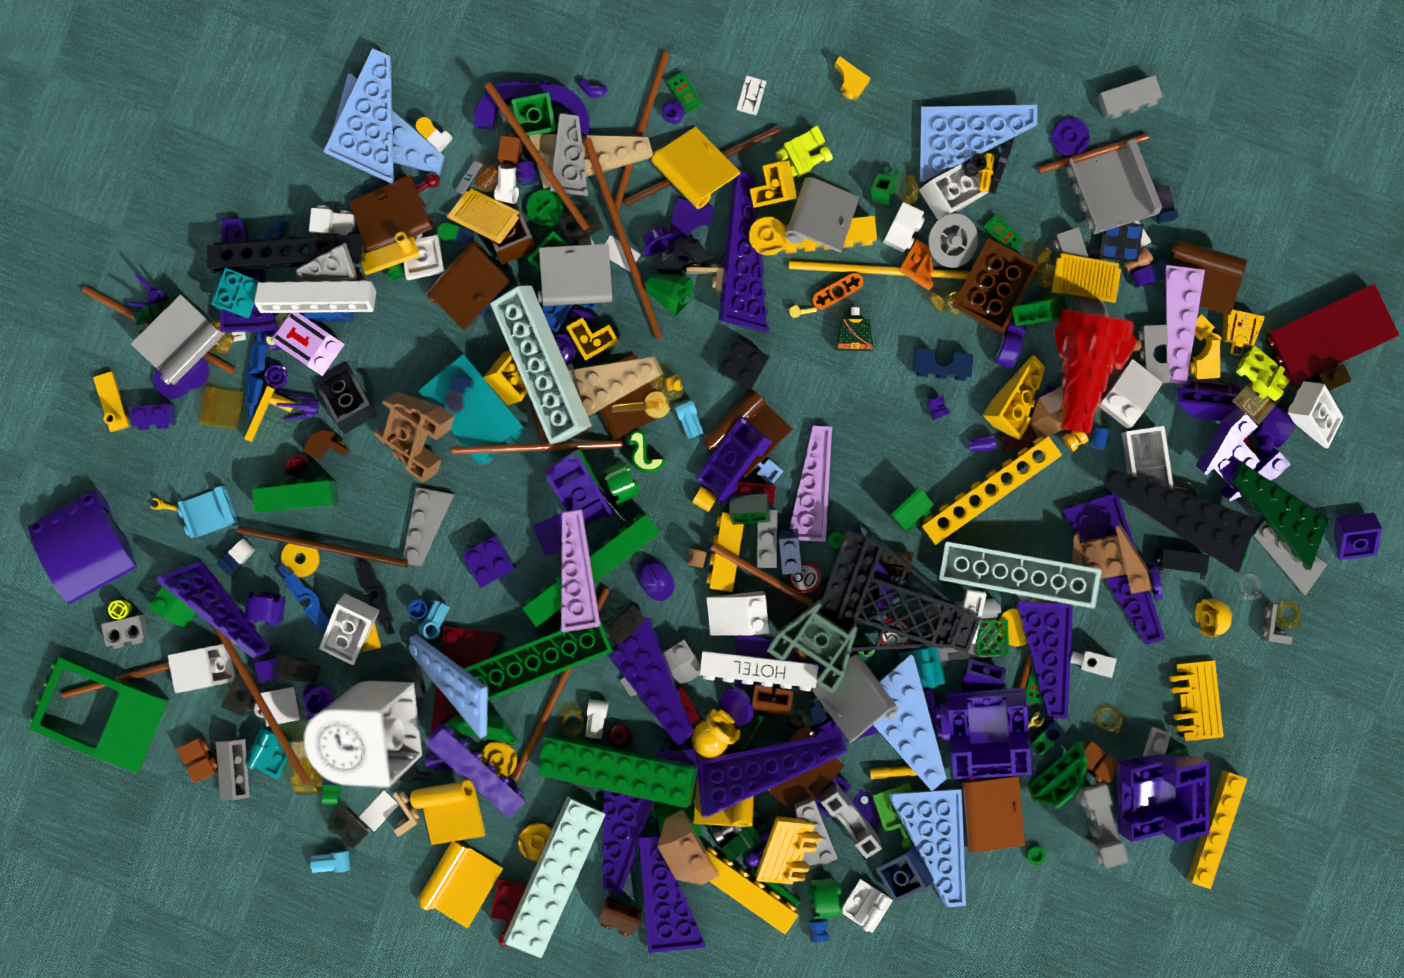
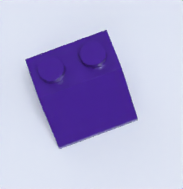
(1357, 536)

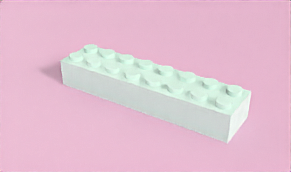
(540, 364)
(1020, 574)
(554, 877)

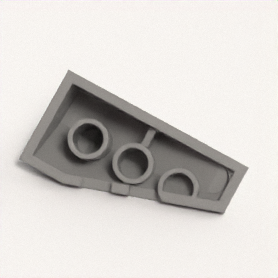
(681, 662)

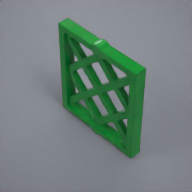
(993, 653)

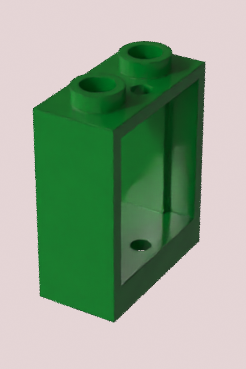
(1039, 311)

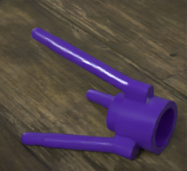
(153, 296)
(309, 406)
(434, 761)

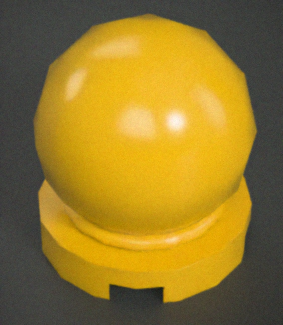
(714, 734)

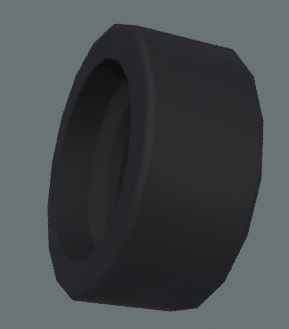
(413, 674)

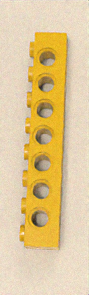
(1049, 454)

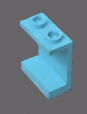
(207, 512)

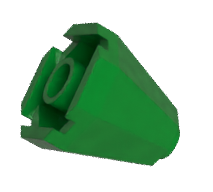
(670, 291)

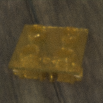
(221, 408)

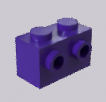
(153, 415)
(982, 676)
(684, 754)

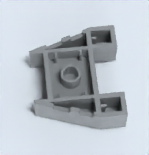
(1105, 841)

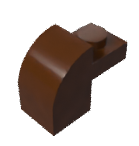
(321, 441)

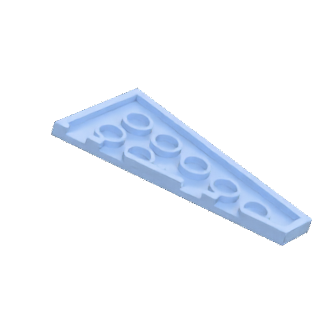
(459, 686)

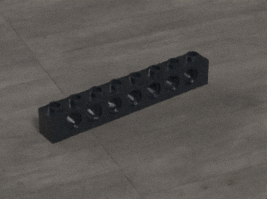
(217, 252)

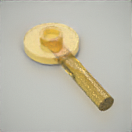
(654, 404)

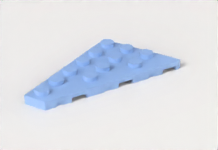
(365, 125)
(958, 132)
(408, 145)
(911, 728)
(936, 831)

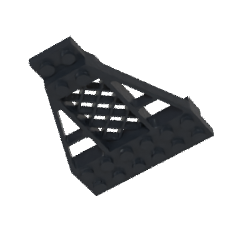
(851, 582)

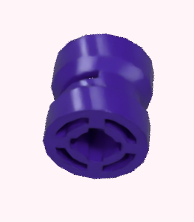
(937, 407)

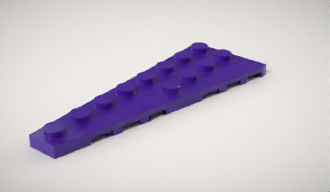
(743, 267)
(1099, 520)
(744, 774)

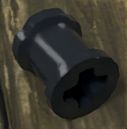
(973, 165)

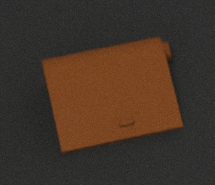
(993, 814)

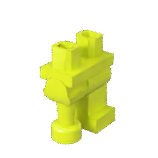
(798, 152)
(1264, 374)

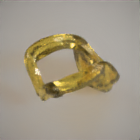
(224, 343)

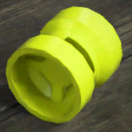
(125, 609)

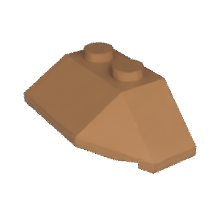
(1048, 414)
(685, 851)

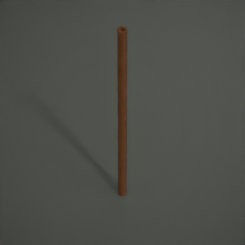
(727, 153)
(322, 546)

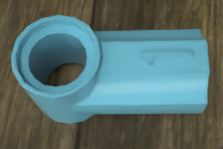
(687, 414)
(434, 618)
(336, 861)

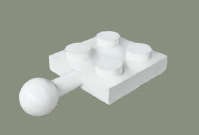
(429, 261)

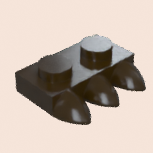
(893, 565)

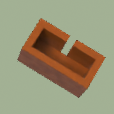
(510, 150)
(765, 702)
(199, 759)
(1100, 763)

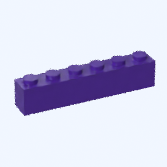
(473, 768)

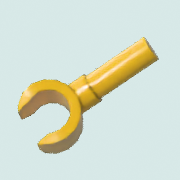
(161, 505)

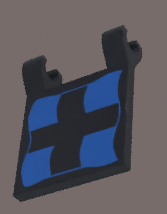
(1120, 243)

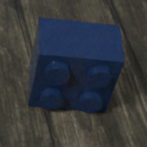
(905, 874)

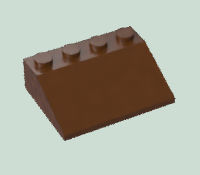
(995, 286)

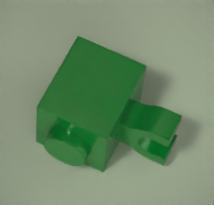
(884, 187)

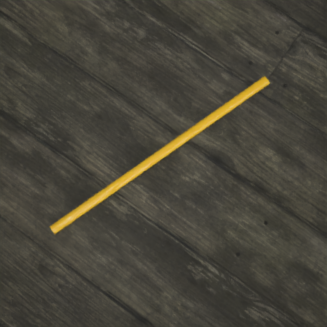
(870, 269)

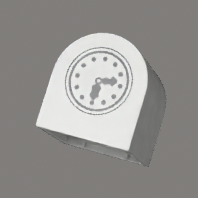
(366, 735)

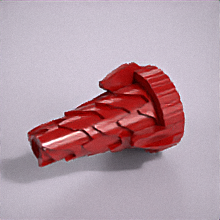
(1090, 352)

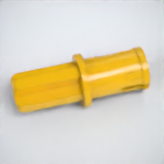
(985, 175)

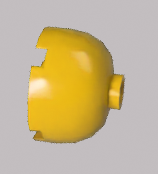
(1213, 616)

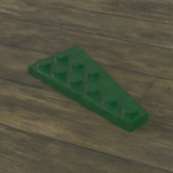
(1285, 514)

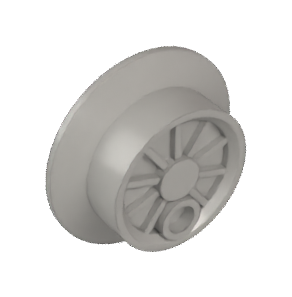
(953, 240)

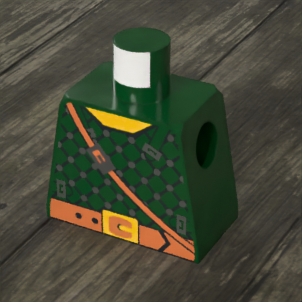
(854, 333)

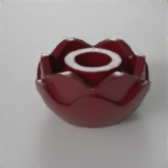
(295, 464)
(625, 734)

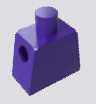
(1274, 429)

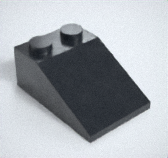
(345, 398)

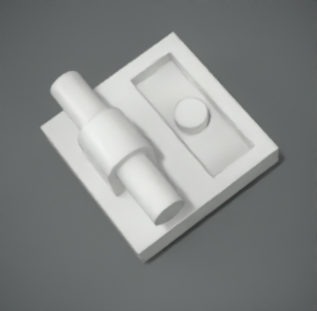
(866, 905)

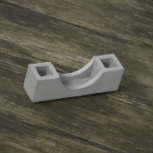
(860, 830)

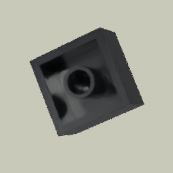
(743, 364)

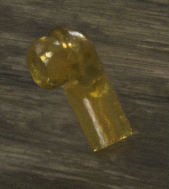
(914, 189)

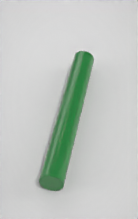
(779, 889)

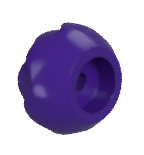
(678, 109)
(270, 373)

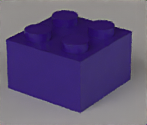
(489, 561)

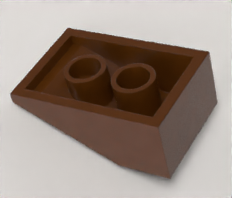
(517, 241)
(620, 916)

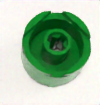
(619, 482)
(824, 898)

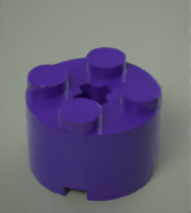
(265, 607)

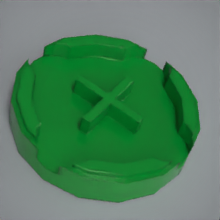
(545, 208)

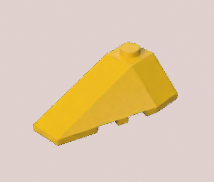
(1012, 404)

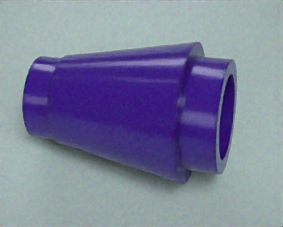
(983, 443)

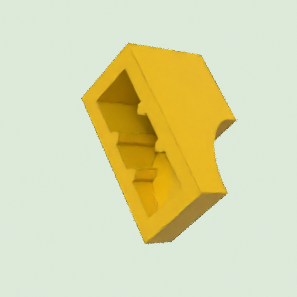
(853, 79)
(1207, 363)

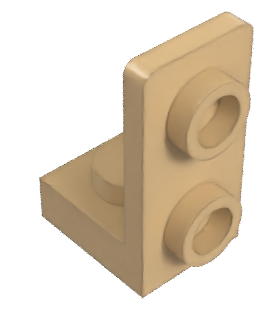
(713, 269)
(404, 825)

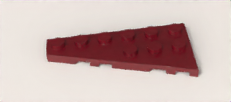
(464, 649)

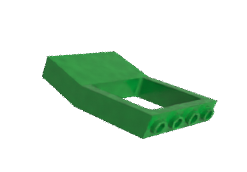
(128, 727)

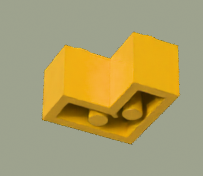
(778, 185)
(591, 344)
(506, 380)

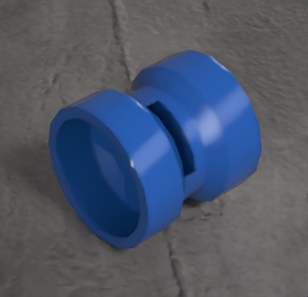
(415, 608)
(818, 930)

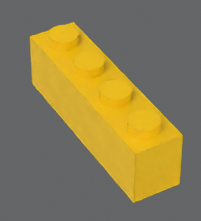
(730, 539)

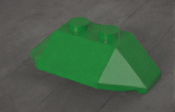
(496, 728)
(1061, 779)

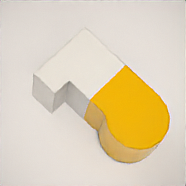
(432, 135)

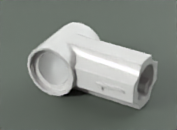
(506, 188)
(596, 714)

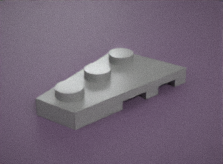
(330, 266)

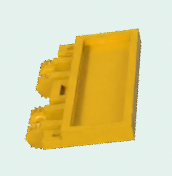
(1201, 700)
(785, 851)

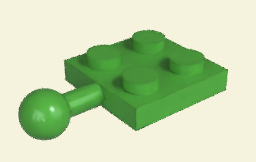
(888, 814)

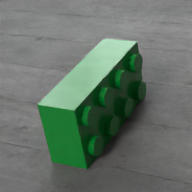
(295, 496)

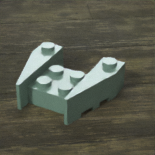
(820, 640)

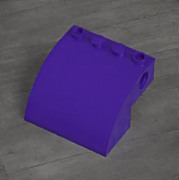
(81, 547)
(989, 733)
(1163, 797)

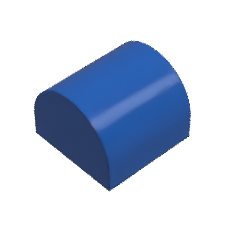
(1098, 438)

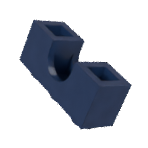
(925, 364)

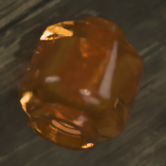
(487, 177)

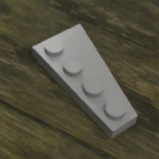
(568, 156)
(426, 517)
(1285, 559)
(825, 853)

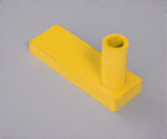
(391, 255)
(268, 398)
(111, 402)

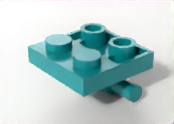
(235, 293)
(928, 666)
(267, 754)

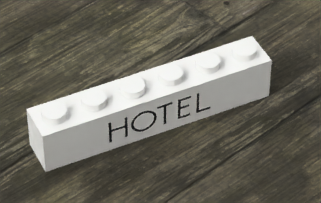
(759, 670)

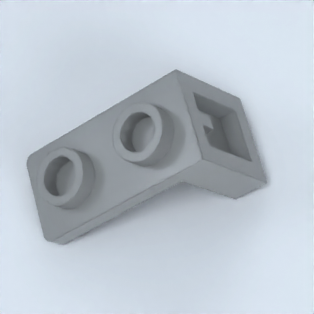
(1268, 628)

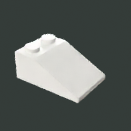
(951, 191)
(1130, 394)
(1316, 412)
(738, 614)
(348, 629)

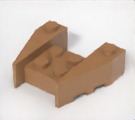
(407, 430)
(1113, 556)

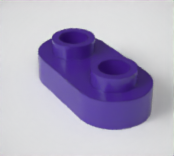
(944, 729)

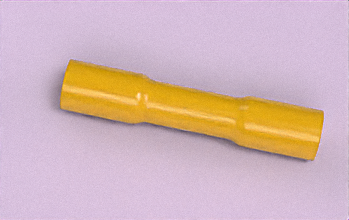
(886, 772)

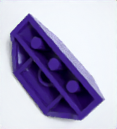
(1207, 398)

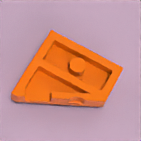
(918, 264)

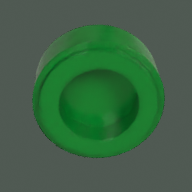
(1035, 855)

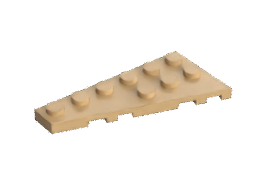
(610, 150)
(609, 382)

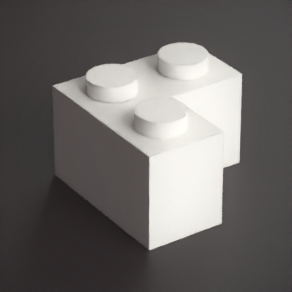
(325, 221)
(905, 223)

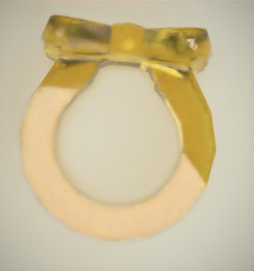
(1284, 624)
(577, 712)
(1119, 717)

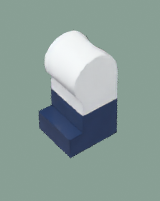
(236, 557)

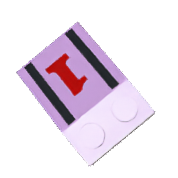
(307, 342)

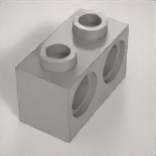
(124, 628)

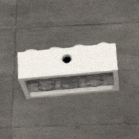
(1148, 455)

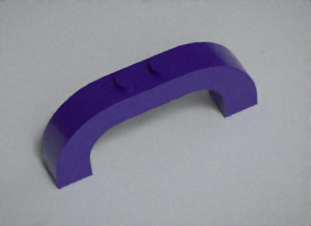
(487, 108)

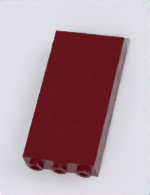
(1332, 334)

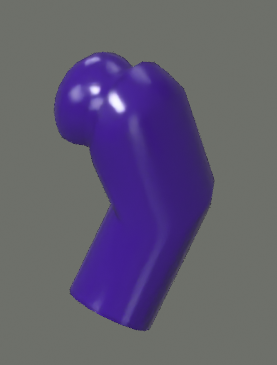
(593, 91)
(582, 313)

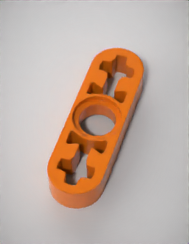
(852, 288)

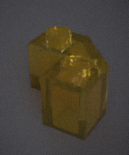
(316, 779)

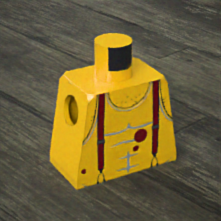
(1241, 330)

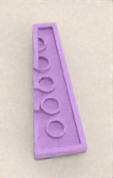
(1182, 304)
(812, 495)
(578, 589)

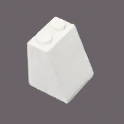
(201, 668)

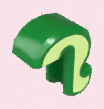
(639, 454)

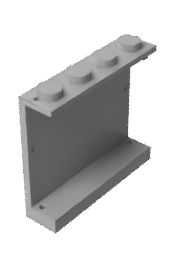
(1114, 188)

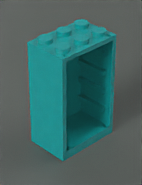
(485, 415)

